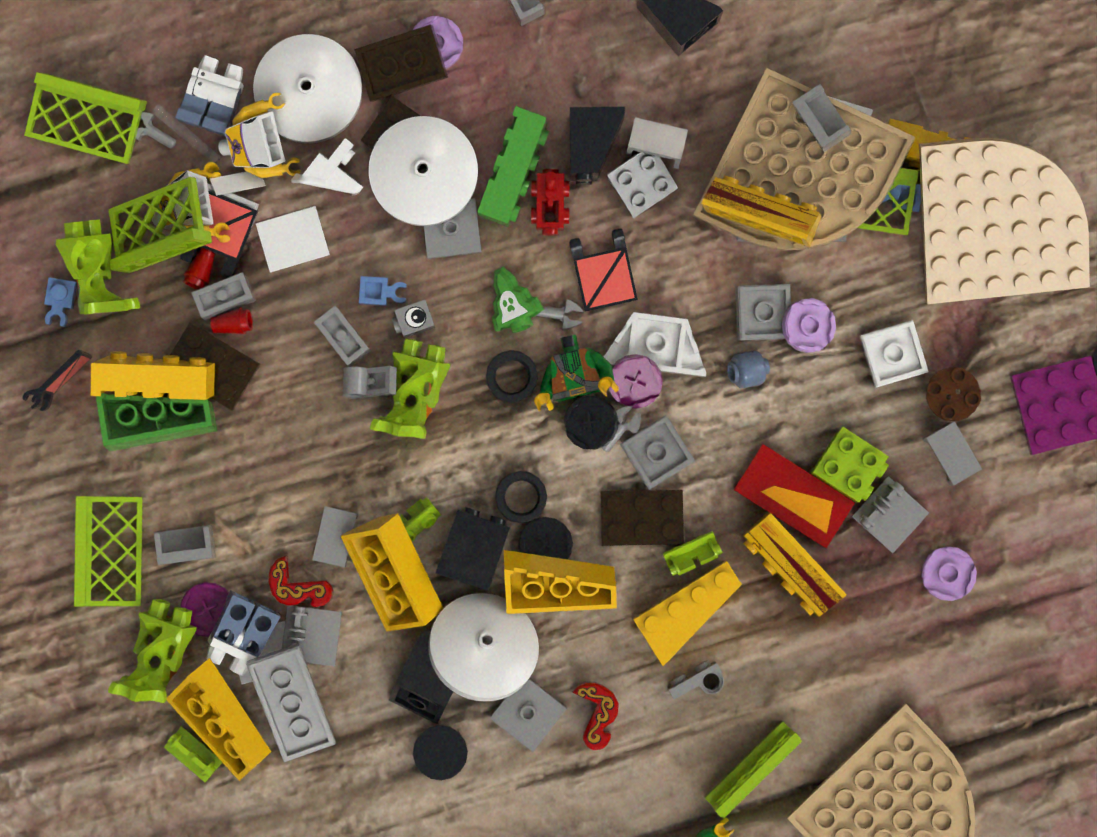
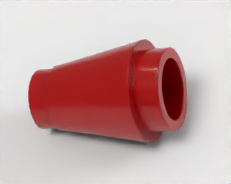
(199, 271)
(233, 322)

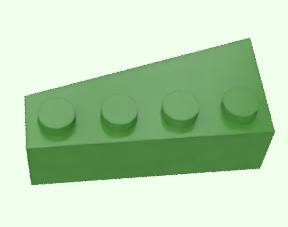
(513, 167)
(144, 421)

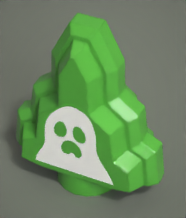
(513, 303)

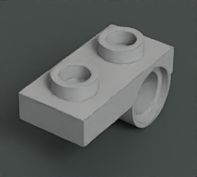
(369, 382)
(684, 684)

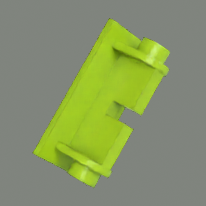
(423, 516)
(682, 558)
(193, 754)

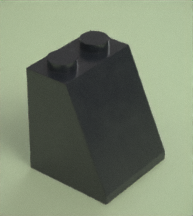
(680, 20)
(591, 140)
(473, 548)
(418, 684)

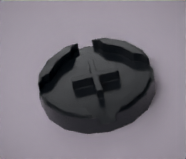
(591, 422)
(546, 538)
(440, 752)

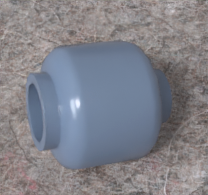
(748, 369)

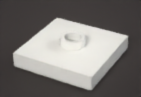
(894, 354)

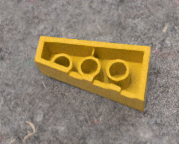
(153, 376)
(556, 584)
(684, 612)
(219, 719)

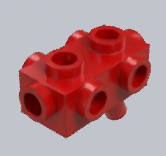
(550, 195)

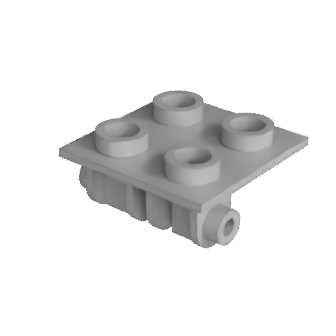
(642, 182)
(890, 514)
(314, 631)

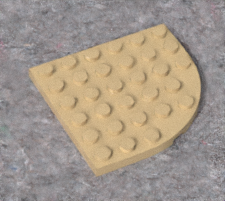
(783, 157)
(998, 222)
(892, 787)

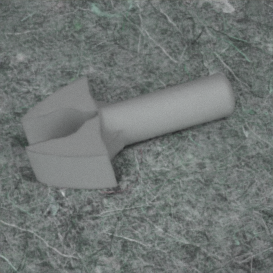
(153, 132)
(557, 313)
(633, 425)

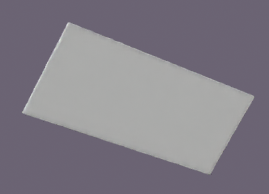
(236, 183)

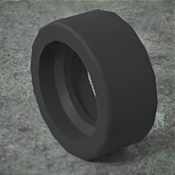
(514, 356)
(501, 491)

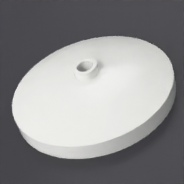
(334, 90)
(429, 196)
(480, 669)

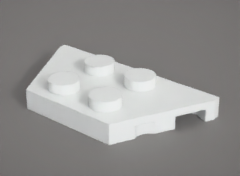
(661, 339)

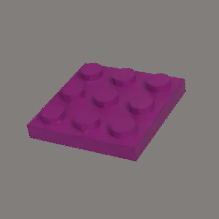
(1057, 404)

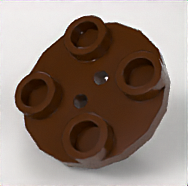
(959, 405)

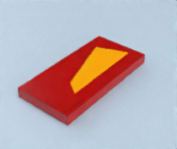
(794, 496)

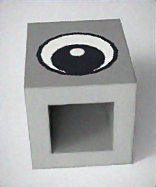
(413, 319)

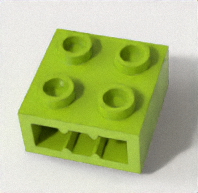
(850, 465)

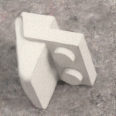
(327, 174)

